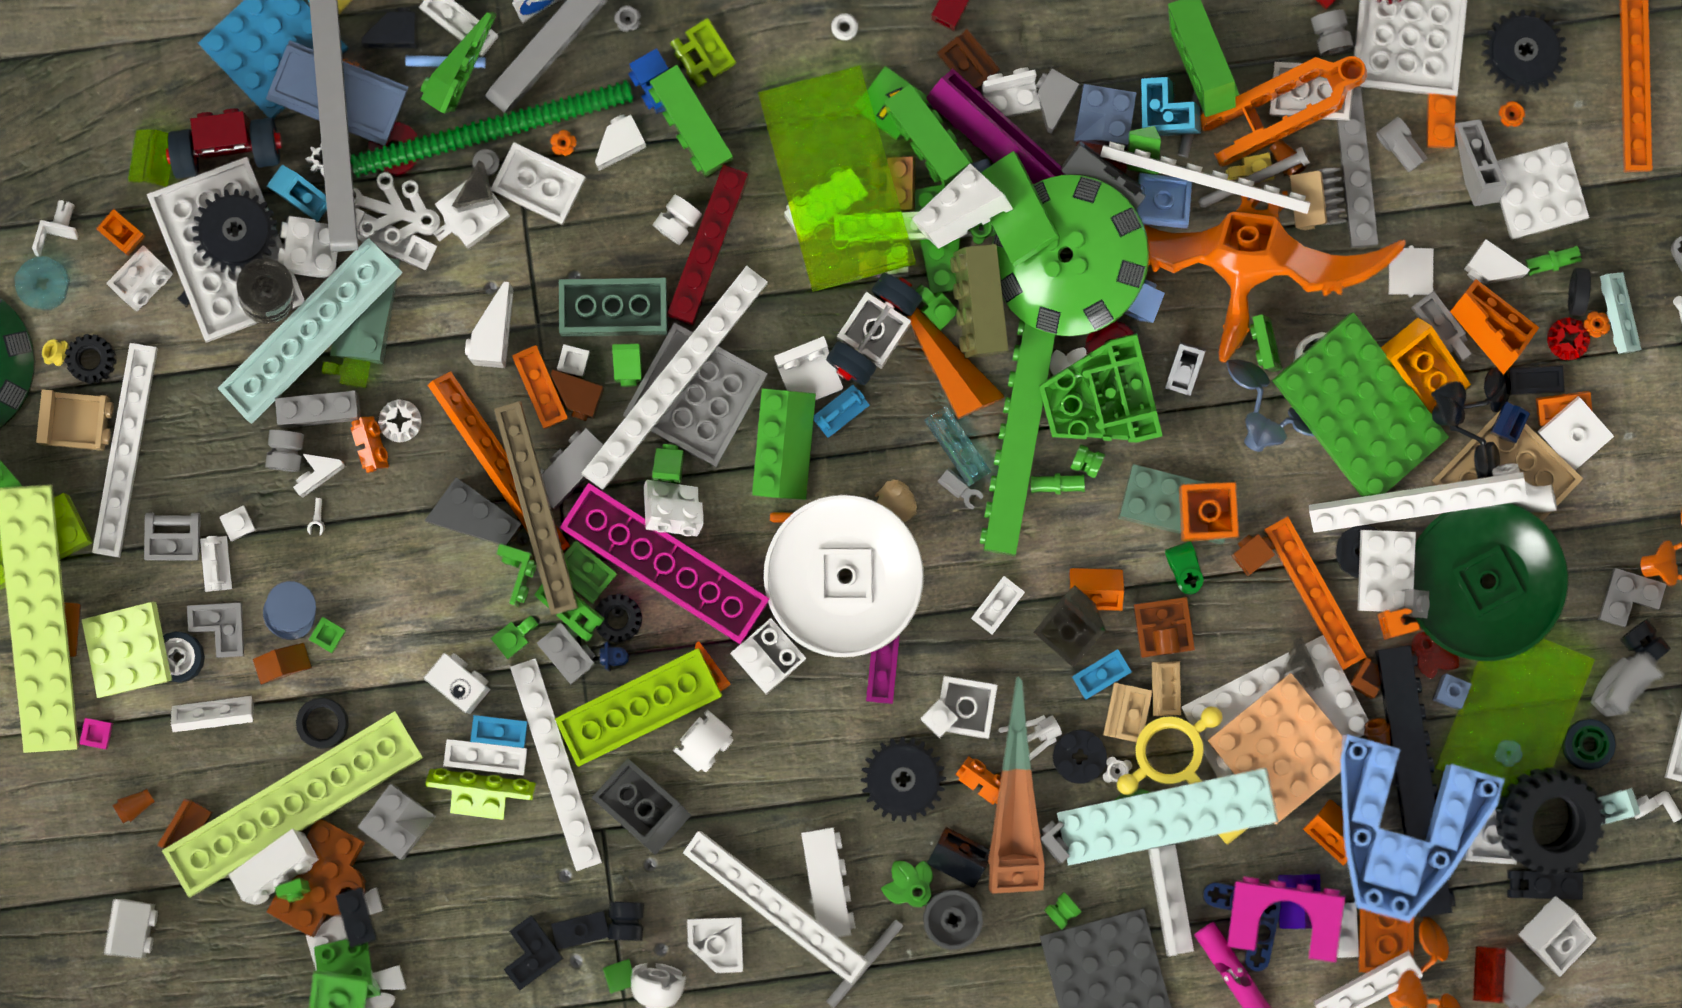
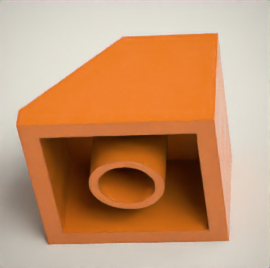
(1208, 511)

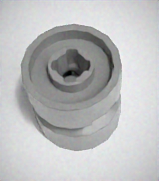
(1332, 32)
(284, 450)

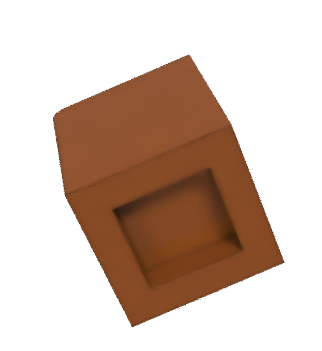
(1366, 678)

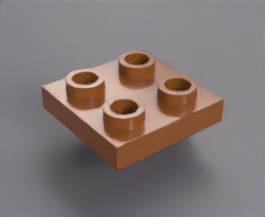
(1164, 627)

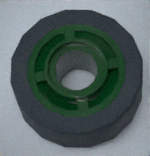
(1603, 740)

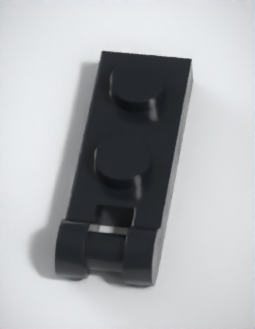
(1546, 886)

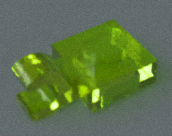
(352, 372)

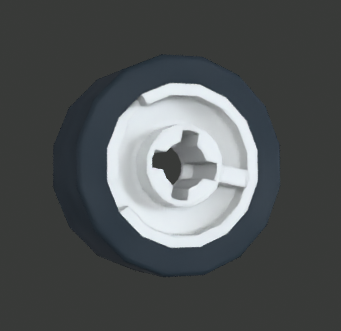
(193, 655)

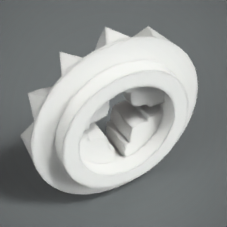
(409, 428)

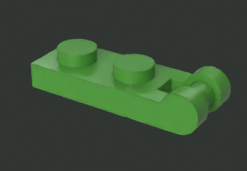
(573, 617)

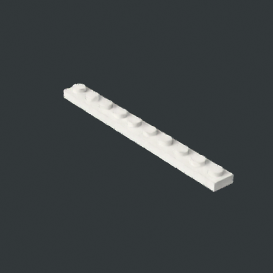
(674, 378)

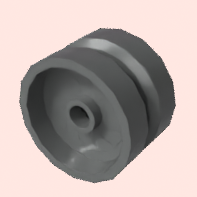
(968, 923)

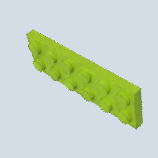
(638, 707)

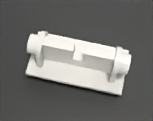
(216, 563)

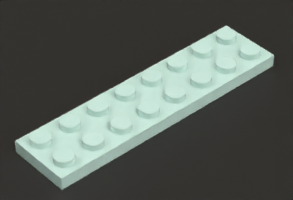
(309, 330)
(1168, 816)

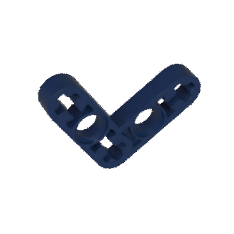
(1269, 920)

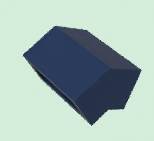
(1510, 422)

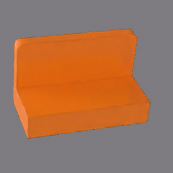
(1102, 586)
(1328, 830)

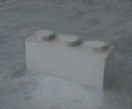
(317, 409)
(566, 468)

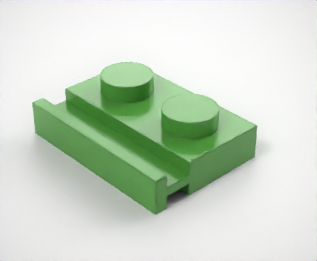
(587, 572)

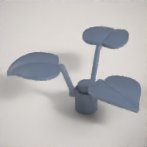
(1261, 430)

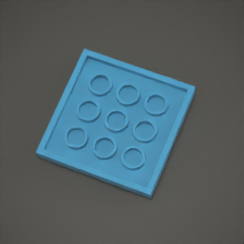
(252, 43)

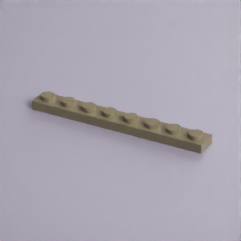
(536, 508)

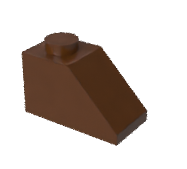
(578, 395)

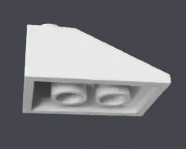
(491, 334)

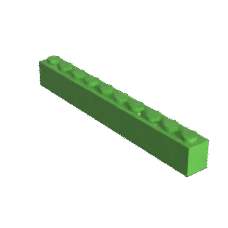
(1019, 441)

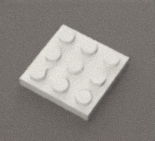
(1541, 191)

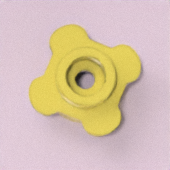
(54, 352)

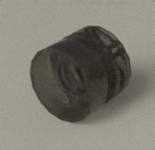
(265, 276)

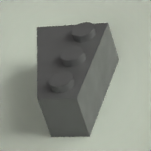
(1088, 163)
(473, 515)

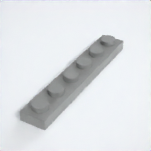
(1357, 176)

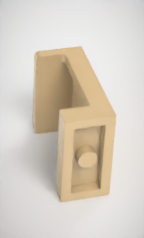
(74, 420)

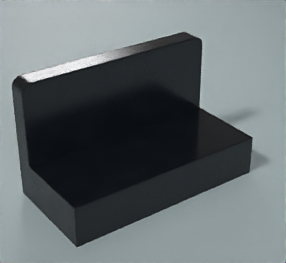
(959, 857)

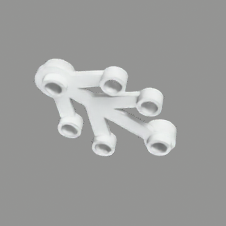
(396, 212)

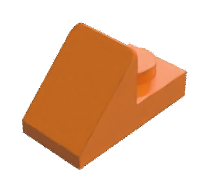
(120, 232)

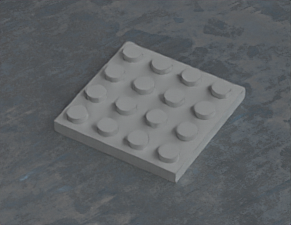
(710, 405)

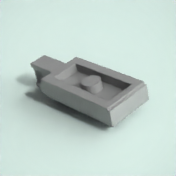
(1448, 329)

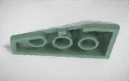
(369, 332)

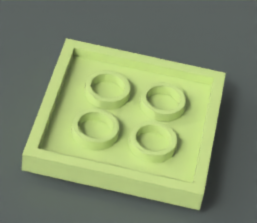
(126, 650)

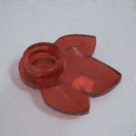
(1433, 658)

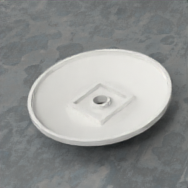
(806, 584)

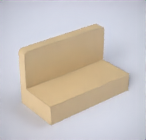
(1312, 187)

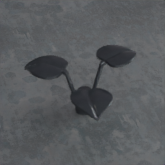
(1450, 412)

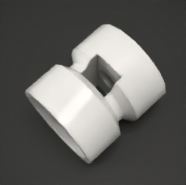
(677, 219)

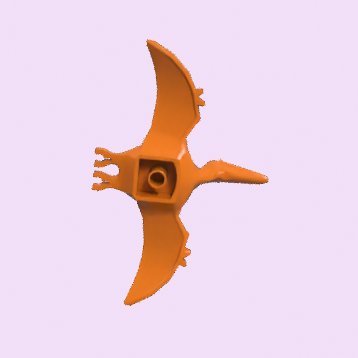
(1254, 248)

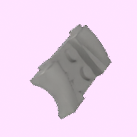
(1624, 684)

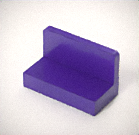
(1292, 914)

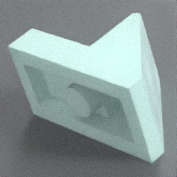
(1619, 805)

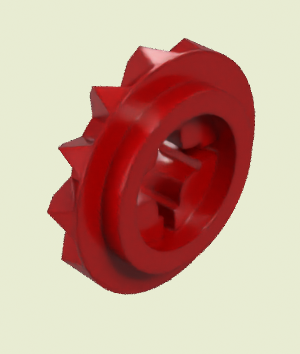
(1566, 351)

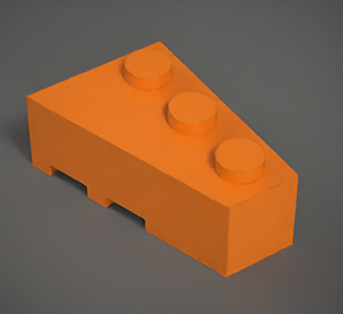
(1493, 324)

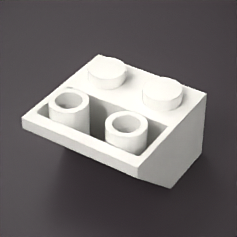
(768, 656)

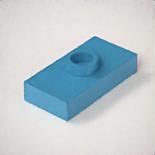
(1101, 674)
(499, 731)

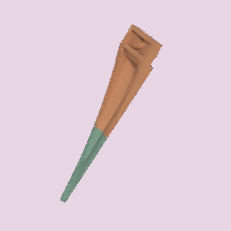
(1016, 843)

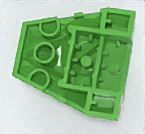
(1103, 396)

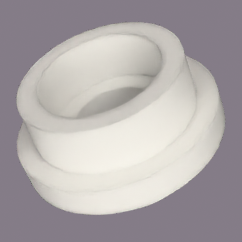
(848, 19)

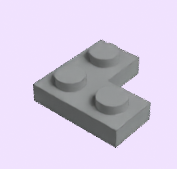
(1625, 590)
(226, 622)

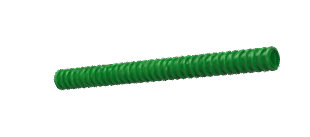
(491, 128)

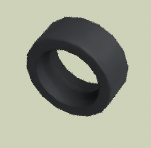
(303, 714)

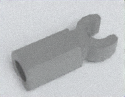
(958, 487)

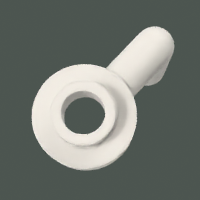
(1647, 805)

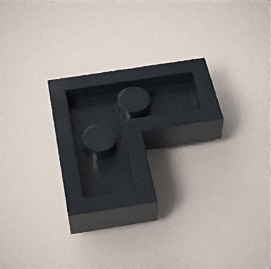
(538, 956)

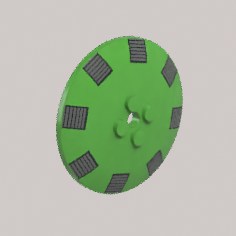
(1105, 266)

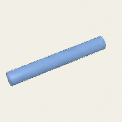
(435, 61)

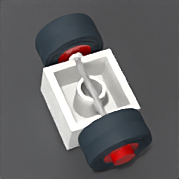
(874, 329)

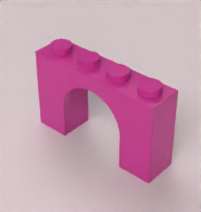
(1324, 909)

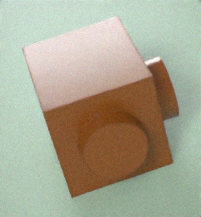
(1253, 553)

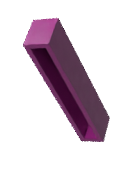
(988, 126)

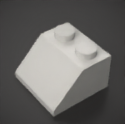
(131, 928)
(1557, 936)

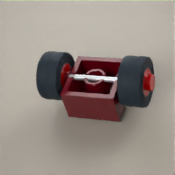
(222, 136)

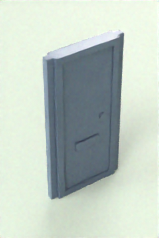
(370, 98)

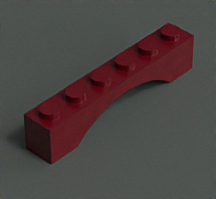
(707, 245)

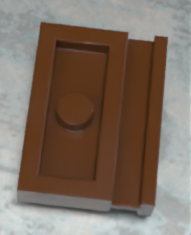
(968, 59)

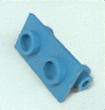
(840, 411)

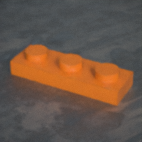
(540, 387)

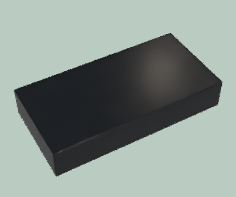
(1536, 380)

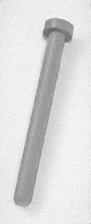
(1299, 157)

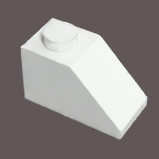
(619, 141)
(1494, 265)

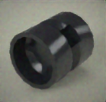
(1655, 647)
(626, 921)

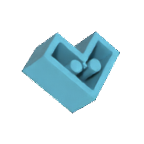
(1163, 113)

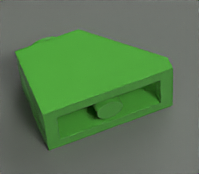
(627, 364)
(668, 464)

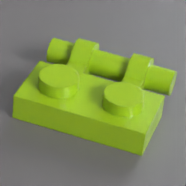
(709, 47)

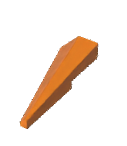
(960, 379)

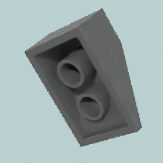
(641, 806)

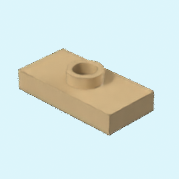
(1166, 688)

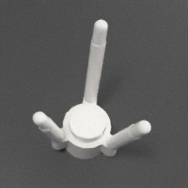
(1046, 730)

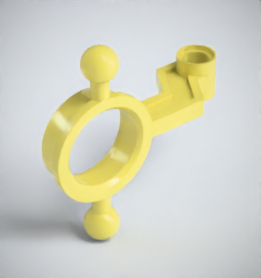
(1128, 783)

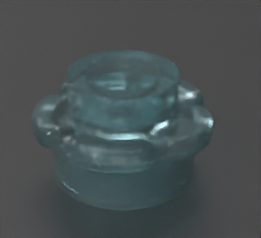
(1512, 746)

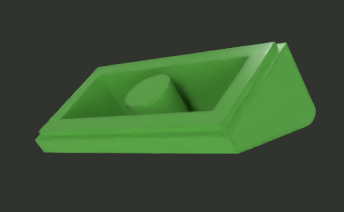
(1147, 140)

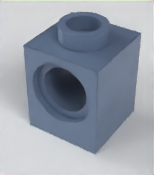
(1451, 691)

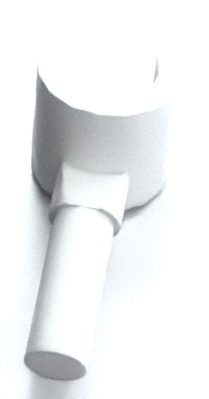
(317, 517)

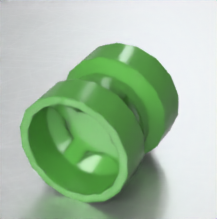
(1087, 461)
(1062, 910)

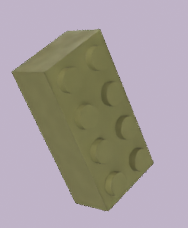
(979, 301)

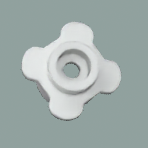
(1112, 765)

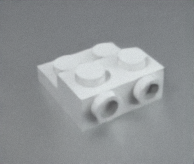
(306, 248)
(672, 508)

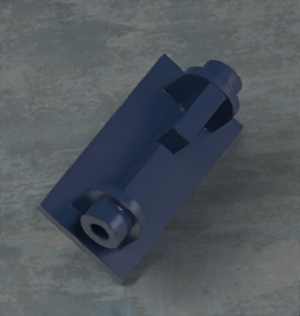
(613, 656)

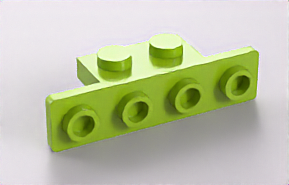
(479, 793)

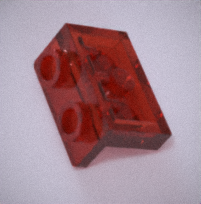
(1489, 974)

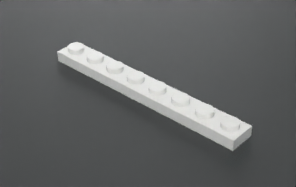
(1194, 174)
(125, 450)
(1418, 502)
(556, 764)
(776, 907)

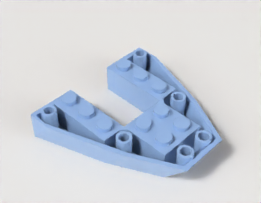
(1395, 871)

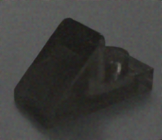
(1300, 657)

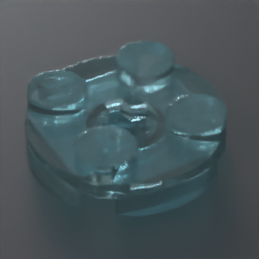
(27, 278)

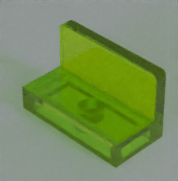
(149, 158)

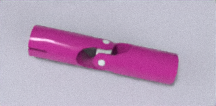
(1230, 967)

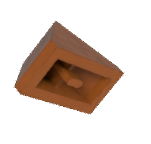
(282, 663)

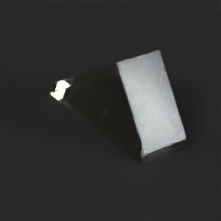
(476, 190)

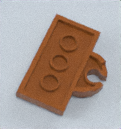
(327, 878)

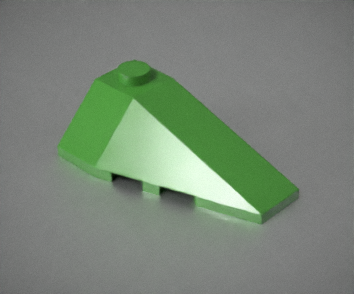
(450, 78)

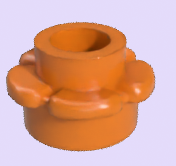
(1518, 111)
(566, 149)
(1594, 317)

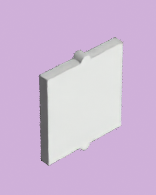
(1411, 272)

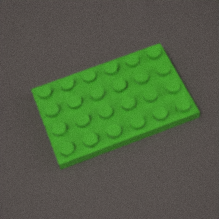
(1360, 408)

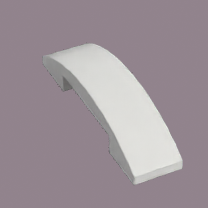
(410, 250)

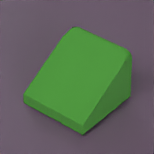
(618, 975)

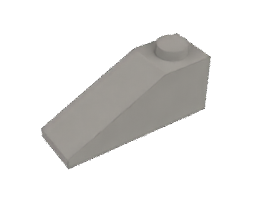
(1479, 164)

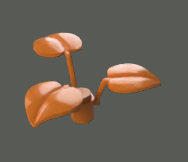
(1663, 563)
(1409, 988)

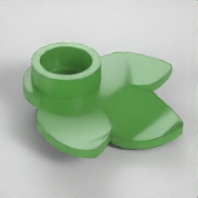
(906, 881)

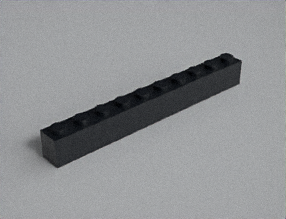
(1413, 765)

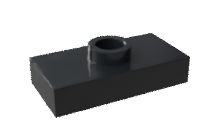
(580, 930)

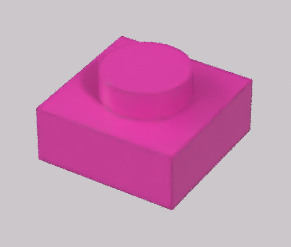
(96, 733)

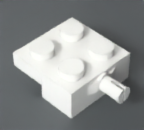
(471, 224)

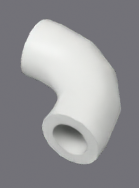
(1539, 497)

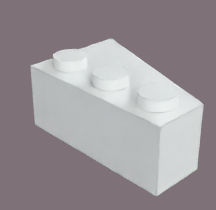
(960, 206)

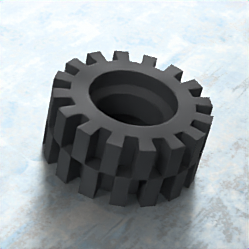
(74, 358)
(634, 618)

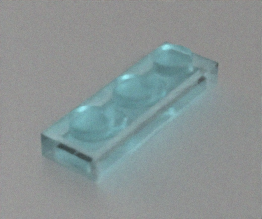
(957, 446)

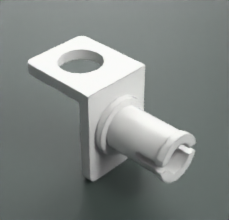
(57, 227)

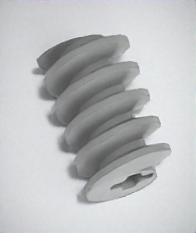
(1330, 192)

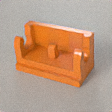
(1392, 623)

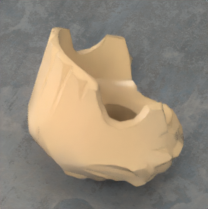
(898, 498)

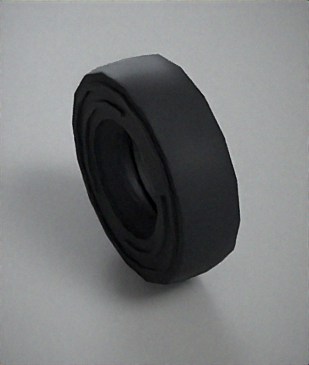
(1579, 291)

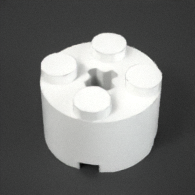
(704, 741)

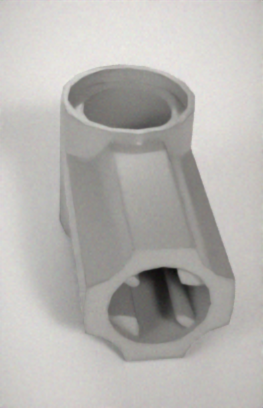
(1398, 139)

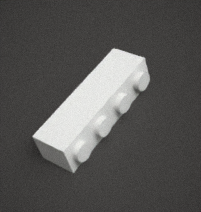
(826, 882)

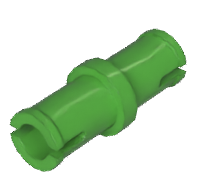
(1553, 260)
(1057, 483)

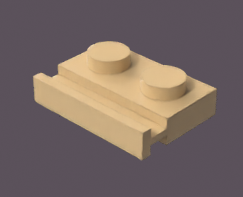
(1127, 712)

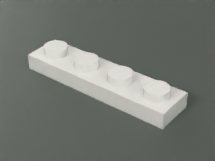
(1371, 985)

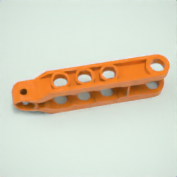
(1342, 77)

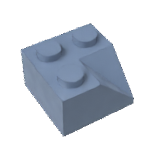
(1104, 115)

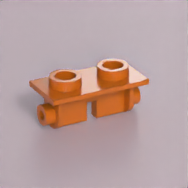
(367, 432)
(974, 773)

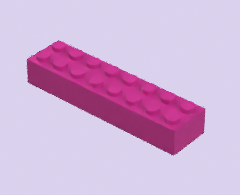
(664, 564)

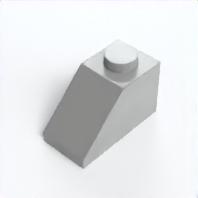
(1054, 97)
(1519, 983)

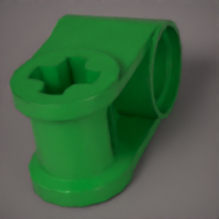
(1184, 562)

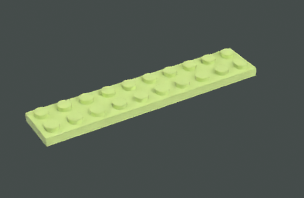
(37, 619)
(292, 803)

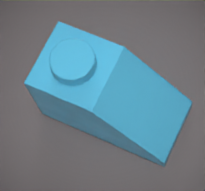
(299, 192)

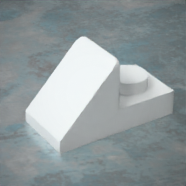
(323, 468)

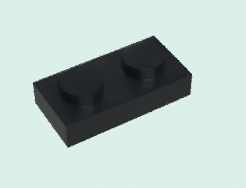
(356, 917)

